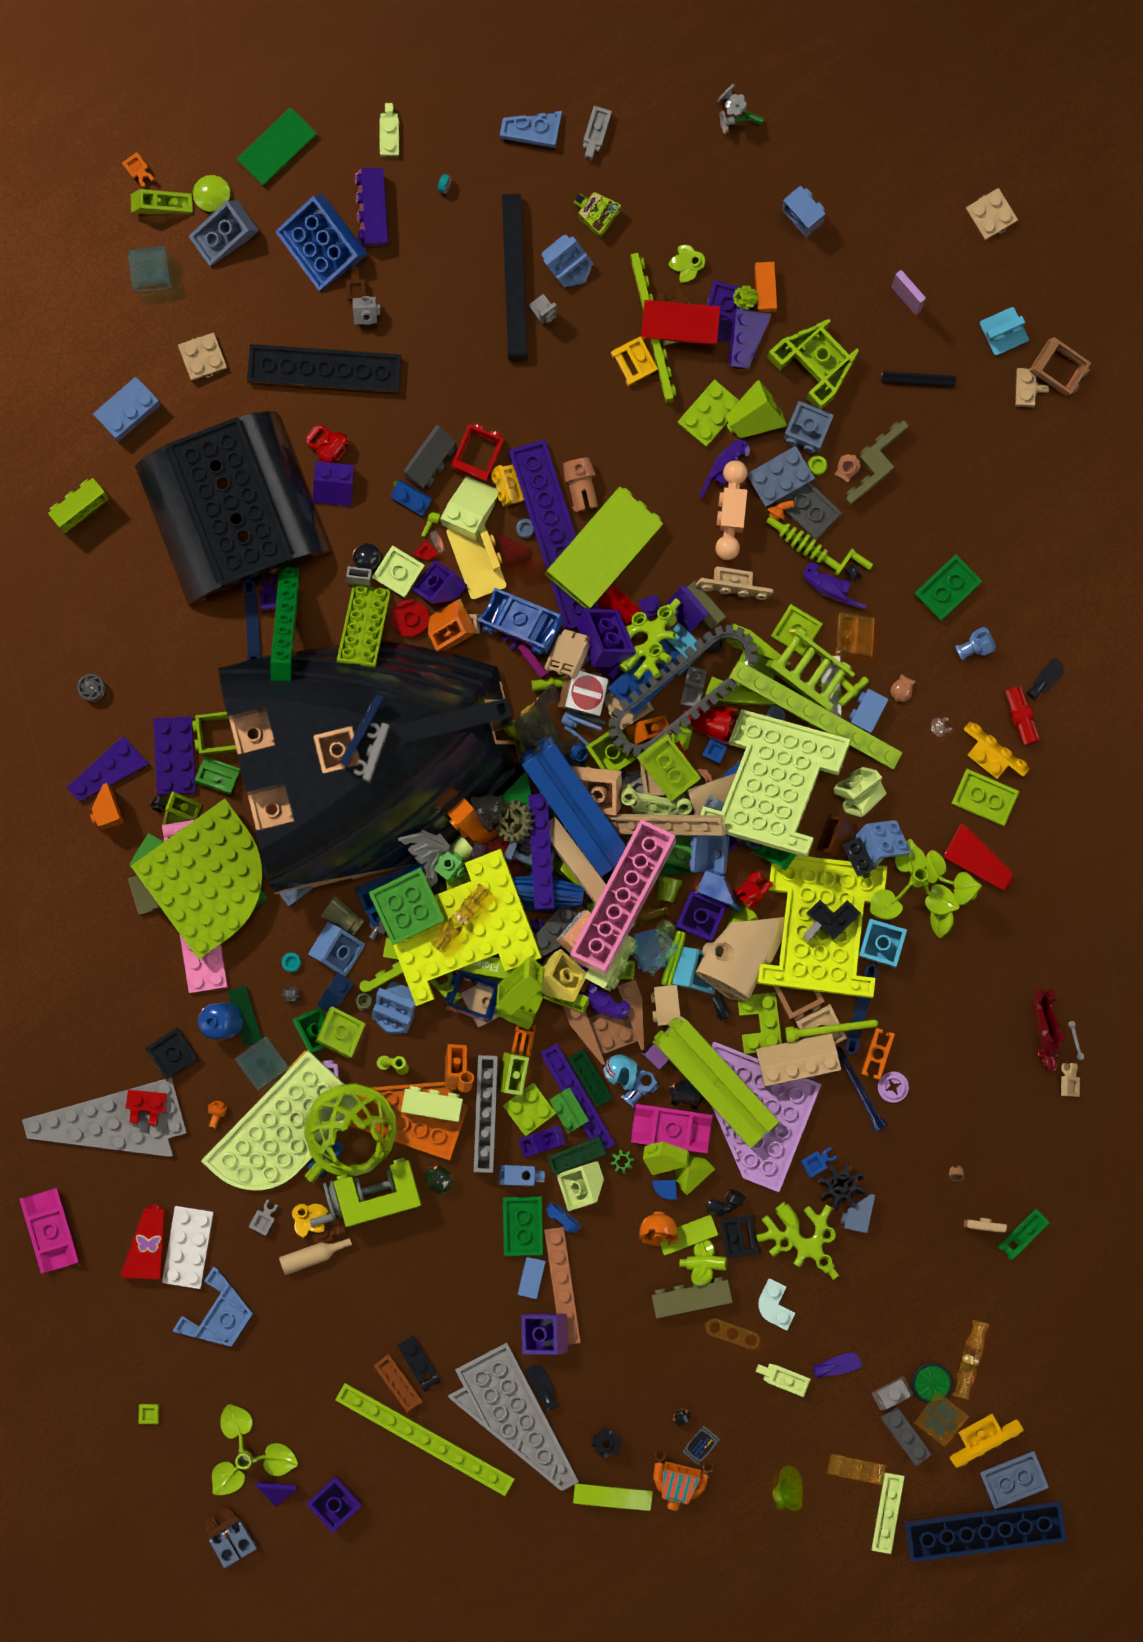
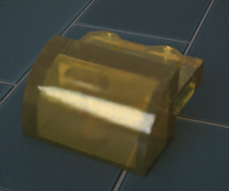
(854, 635)

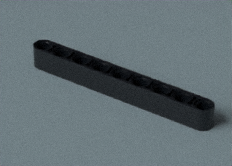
(514, 276)

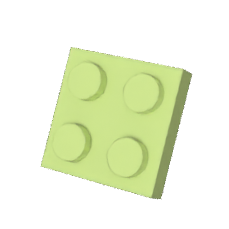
(398, 571)

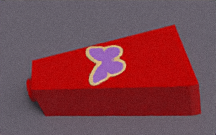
(146, 1250)

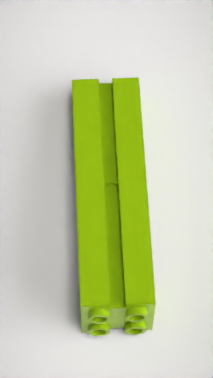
(715, 1081)

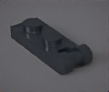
(418, 1362)

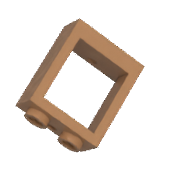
(1044, 356)
(800, 1012)

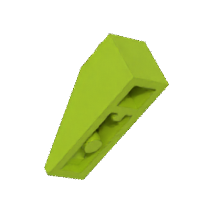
(160, 202)

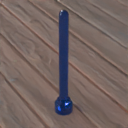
(877, 1121)

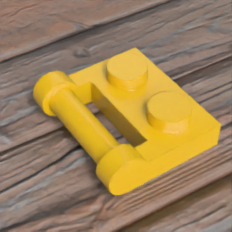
(640, 358)

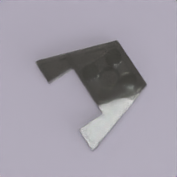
(536, 723)

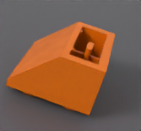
(450, 626)

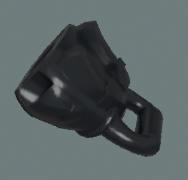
(685, 1093)

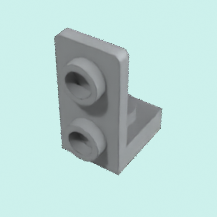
(543, 309)

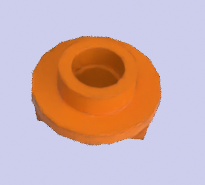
(777, 511)
(218, 1109)

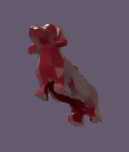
(1048, 1028)

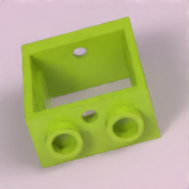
(198, 727)
(520, 986)

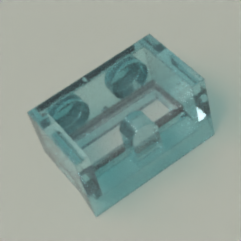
(655, 952)

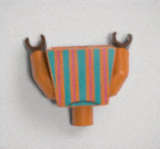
(679, 1482)

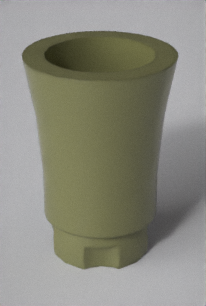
(342, 916)

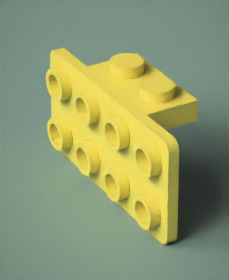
(478, 563)

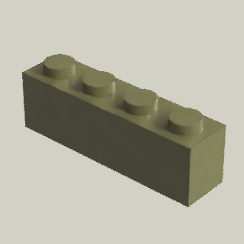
(691, 1298)

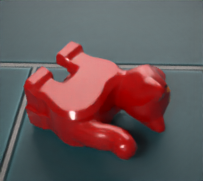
(750, 893)

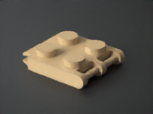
(568, 653)

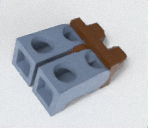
(230, 1531)

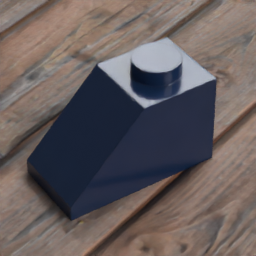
(336, 992)

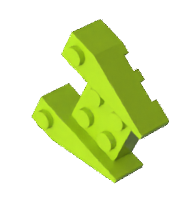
(820, 356)
(741, 694)

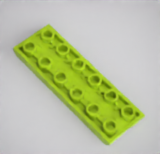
(364, 626)

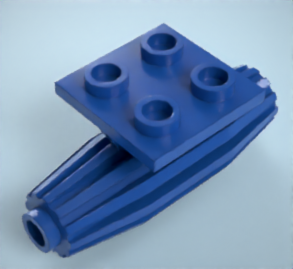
(564, 893)

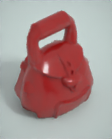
(329, 446)

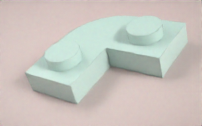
(769, 1305)

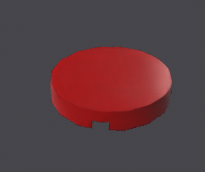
(410, 618)

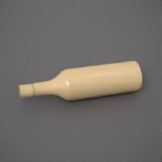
(311, 1255)

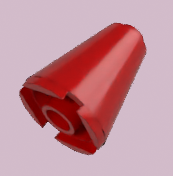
(716, 723)

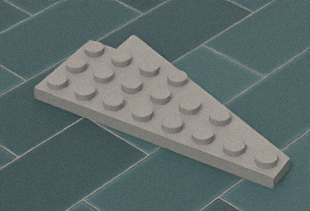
(106, 1123)
(505, 1405)

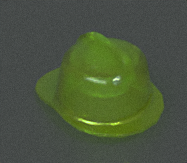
(788, 1491)

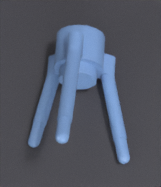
(572, 719)

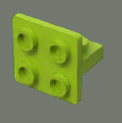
(524, 1015)

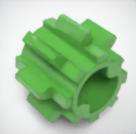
(618, 1158)

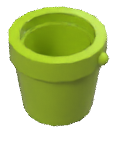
(668, 888)

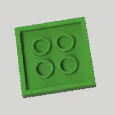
(407, 906)

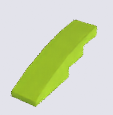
(612, 1497)

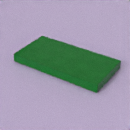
(276, 146)

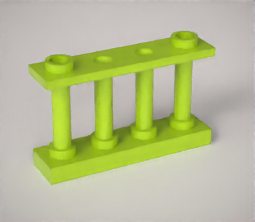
(793, 678)

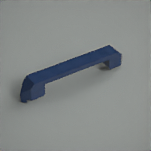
(252, 620)
(859, 1014)

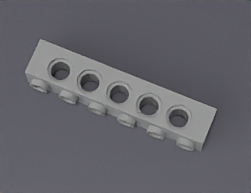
(485, 1114)

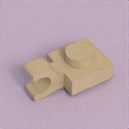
(1070, 1083)

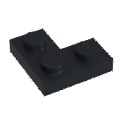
(833, 923)

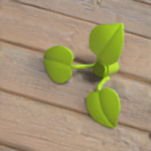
(965, 890)
(939, 898)
(225, 1476)

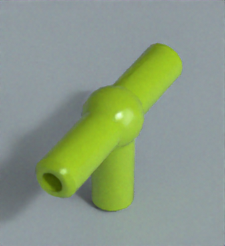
(852, 690)

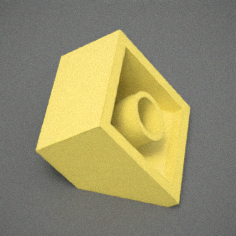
(562, 977)

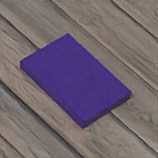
(722, 296)

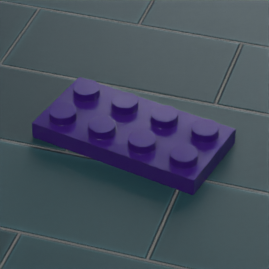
(174, 755)

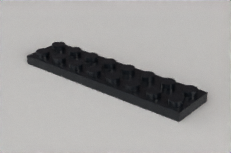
(324, 368)

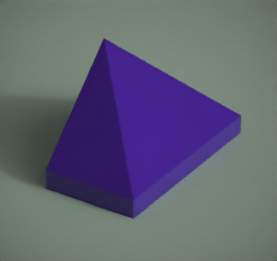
(276, 1492)

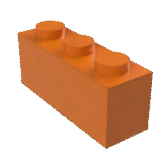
(468, 823)

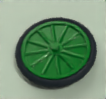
(931, 1379)

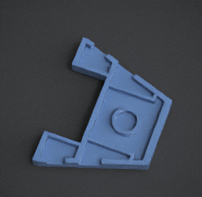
(225, 1317)

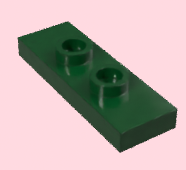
(590, 1078)
(577, 1155)

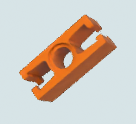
(765, 287)
(885, 1050)

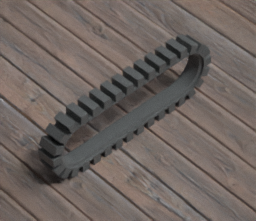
(673, 669)

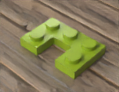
(766, 1007)

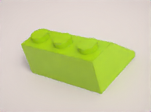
(78, 505)

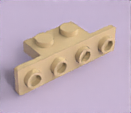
(734, 581)

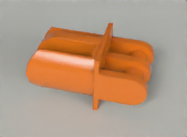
(523, 1036)

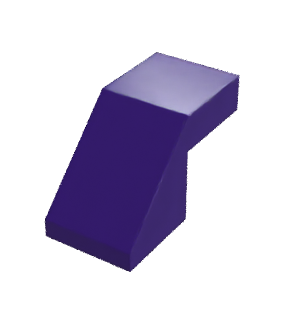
(542, 1141)

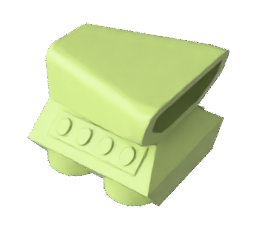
(860, 791)

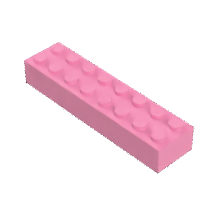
(623, 897)

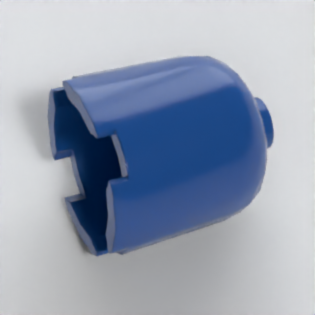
(220, 1021)

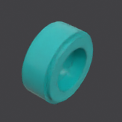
(444, 183)
(291, 962)

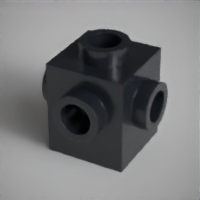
(612, 1449)

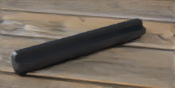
(917, 378)

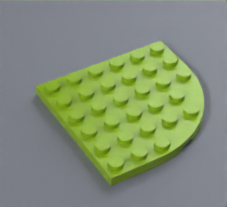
(205, 878)

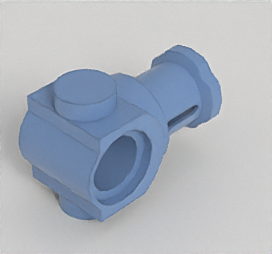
(980, 642)
(639, 1088)

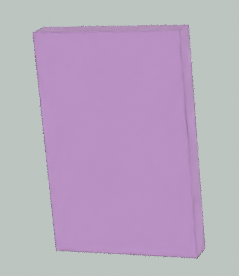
(908, 292)

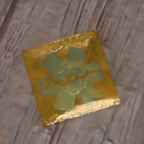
(941, 1419)

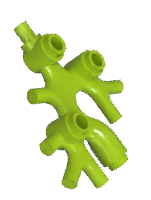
(651, 648)
(807, 1247)

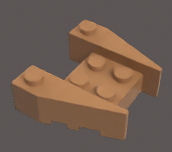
(607, 1034)

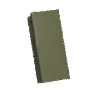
(715, 615)

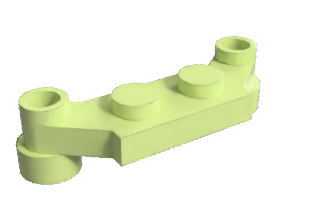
(652, 804)

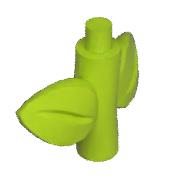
(703, 1263)

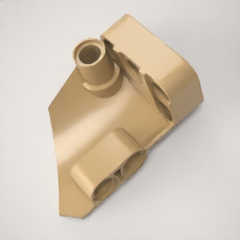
(736, 955)

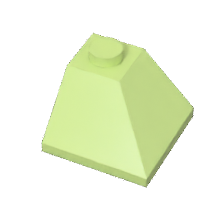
(581, 1185)

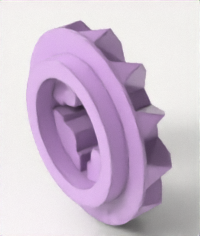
(902, 1089)

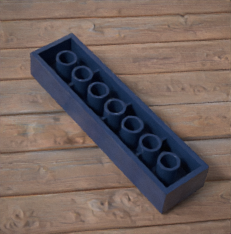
(985, 1531)

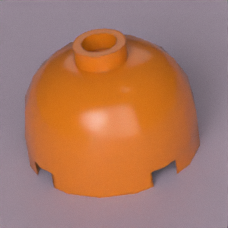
(657, 1229)

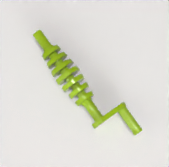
(822, 556)

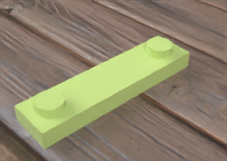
(887, 1513)

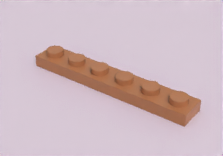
(562, 1281)

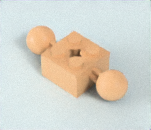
(733, 510)

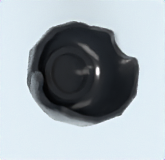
(367, 557)

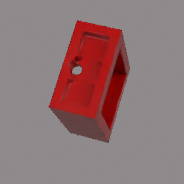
(469, 470)

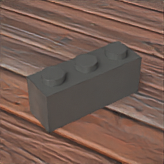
(905, 1435)

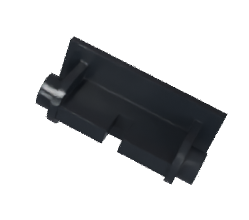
(859, 857)

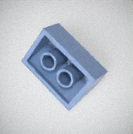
(127, 409)

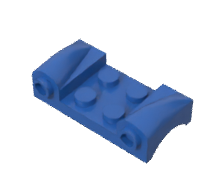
(521, 620)

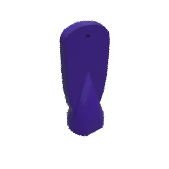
(837, 1365)

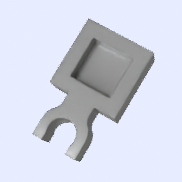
(262, 1220)

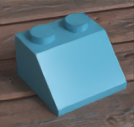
(685, 973)

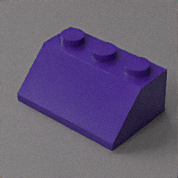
(607, 636)

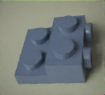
(808, 427)

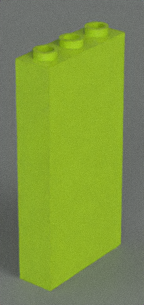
(604, 548)

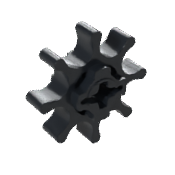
(845, 1193)

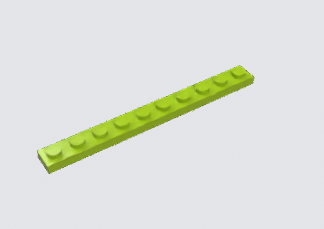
(814, 714)
(425, 1439)

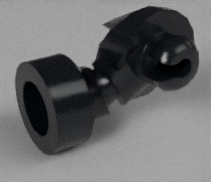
(718, 1208)

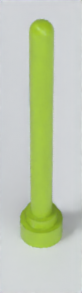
(793, 1033)

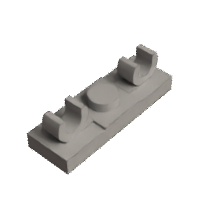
(373, 751)

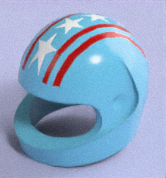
(621, 1070)

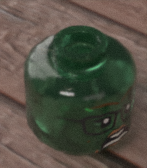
(438, 1179)

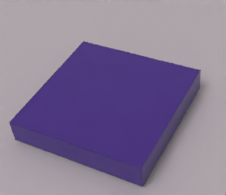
(690, 611)

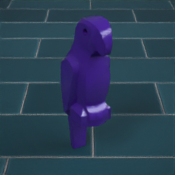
(731, 453)
(829, 585)
(604, 1004)

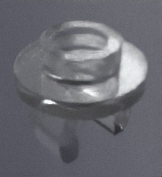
(938, 726)

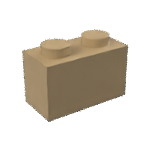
(666, 1004)

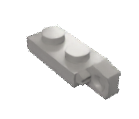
(596, 131)

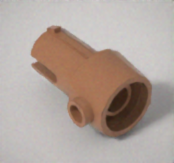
(579, 476)

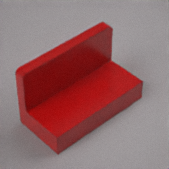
(616, 600)

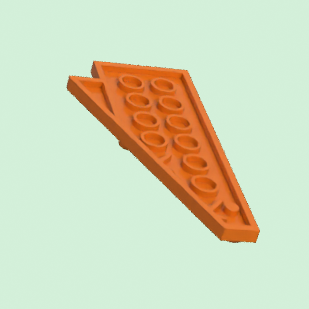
(417, 1131)

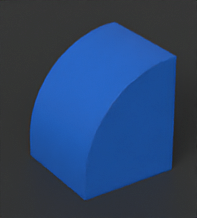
(665, 1189)

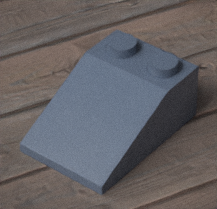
(223, 232)

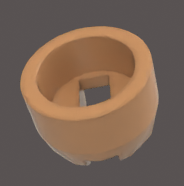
(956, 1173)

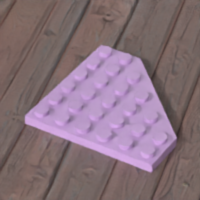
(789, 1103)

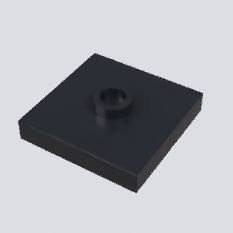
(171, 1054)

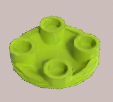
(211, 193)

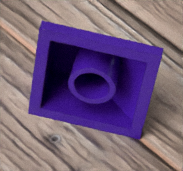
(439, 584)

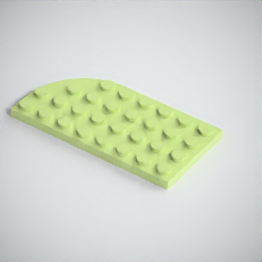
(270, 1138)

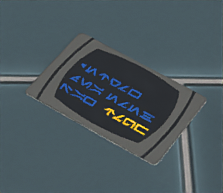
(701, 1445)

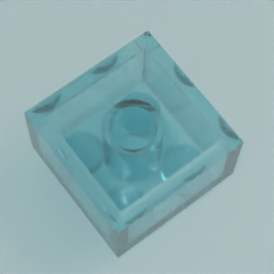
(149, 269)
(262, 1063)

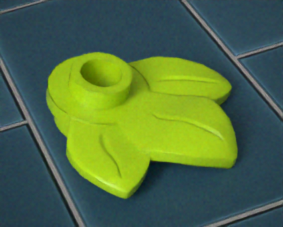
(684, 263)

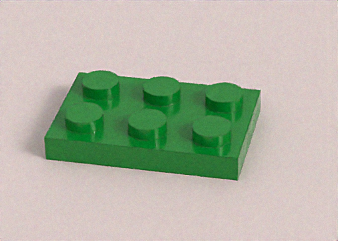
(948, 587)
(522, 1226)

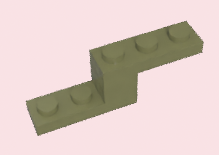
(876, 462)

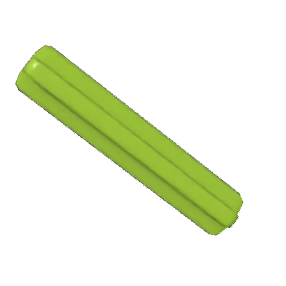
(671, 965)

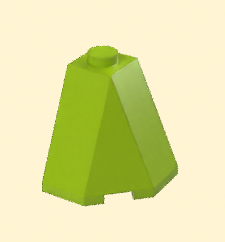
(755, 413)

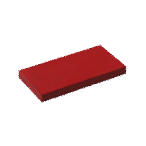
(680, 322)

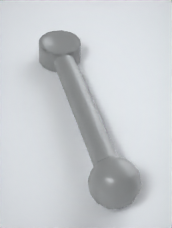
(1080, 1056)

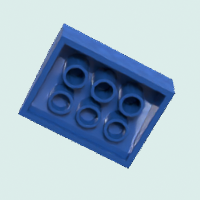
(320, 242)

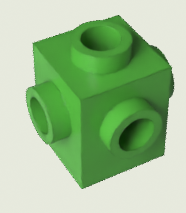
(450, 866)

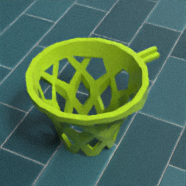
(314, 1114)

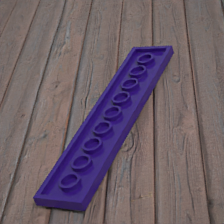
(548, 515)

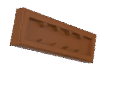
(398, 1383)

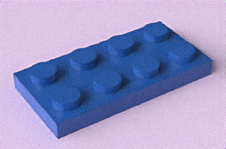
(627, 682)

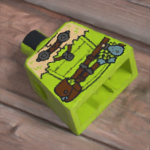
(597, 212)

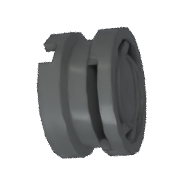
(91, 687)

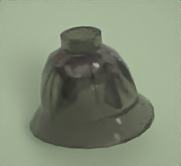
(489, 809)

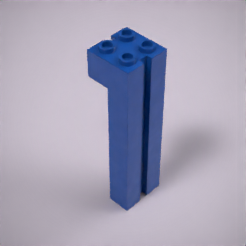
(573, 805)

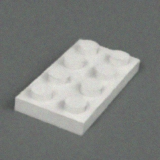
(187, 1247)

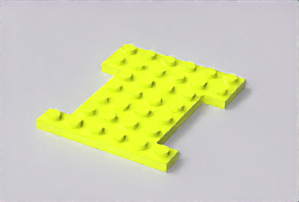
(495, 929)
(821, 963)

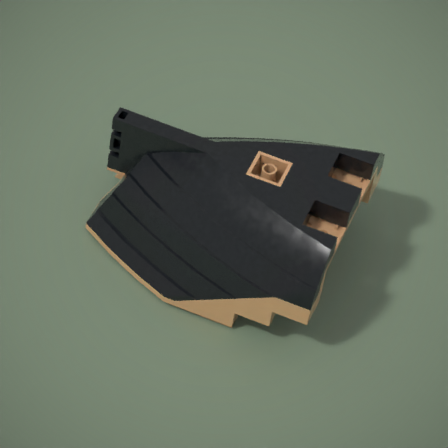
(433, 757)

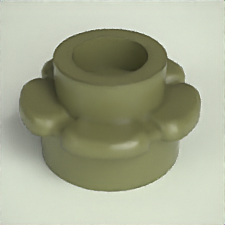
(359, 1001)

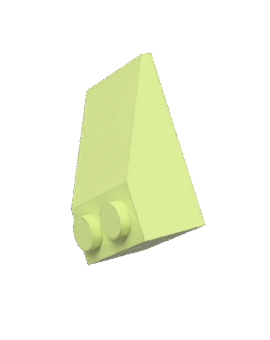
(469, 508)

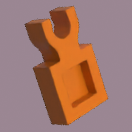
(136, 168)

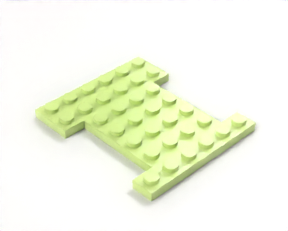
(776, 780)

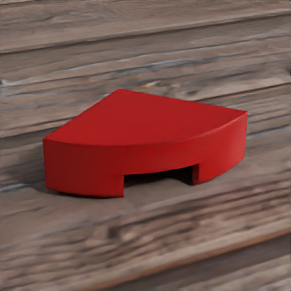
(426, 552)

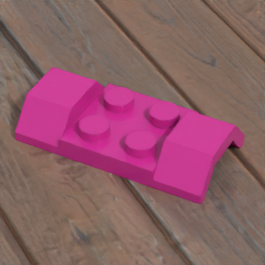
(671, 1126)
(49, 1230)

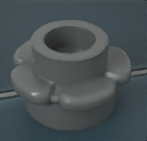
(290, 993)

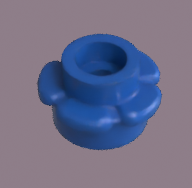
(581, 755)

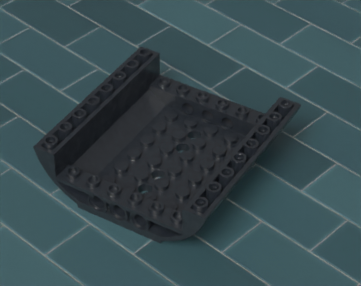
(261, 488)

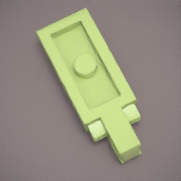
(389, 132)
(784, 1379)

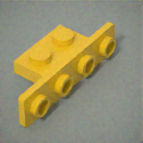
(991, 754)
(982, 1437)

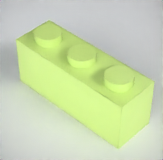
(432, 1104)

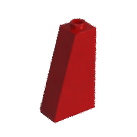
(977, 860)

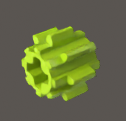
(745, 297)

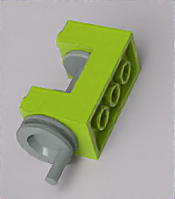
(348, 1201)

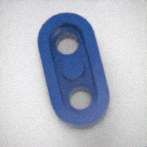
(557, 1213)

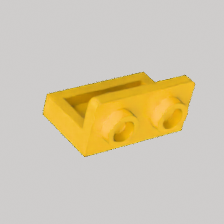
(507, 485)

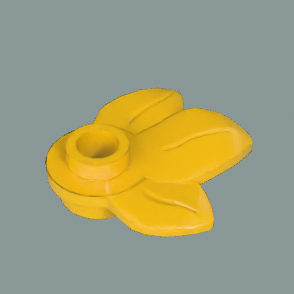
(302, 1223)

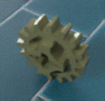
(515, 821)

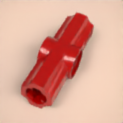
(1022, 715)

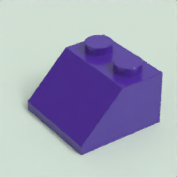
(333, 483)

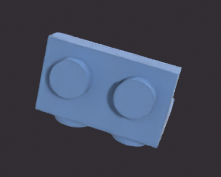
(883, 840)
(709, 853)

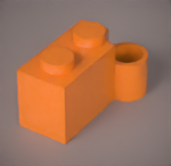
(456, 1069)

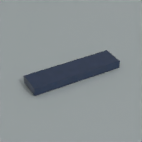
(361, 731)

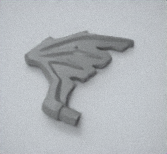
(428, 849)

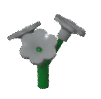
(735, 106)

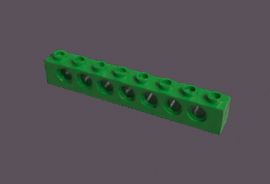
(285, 624)

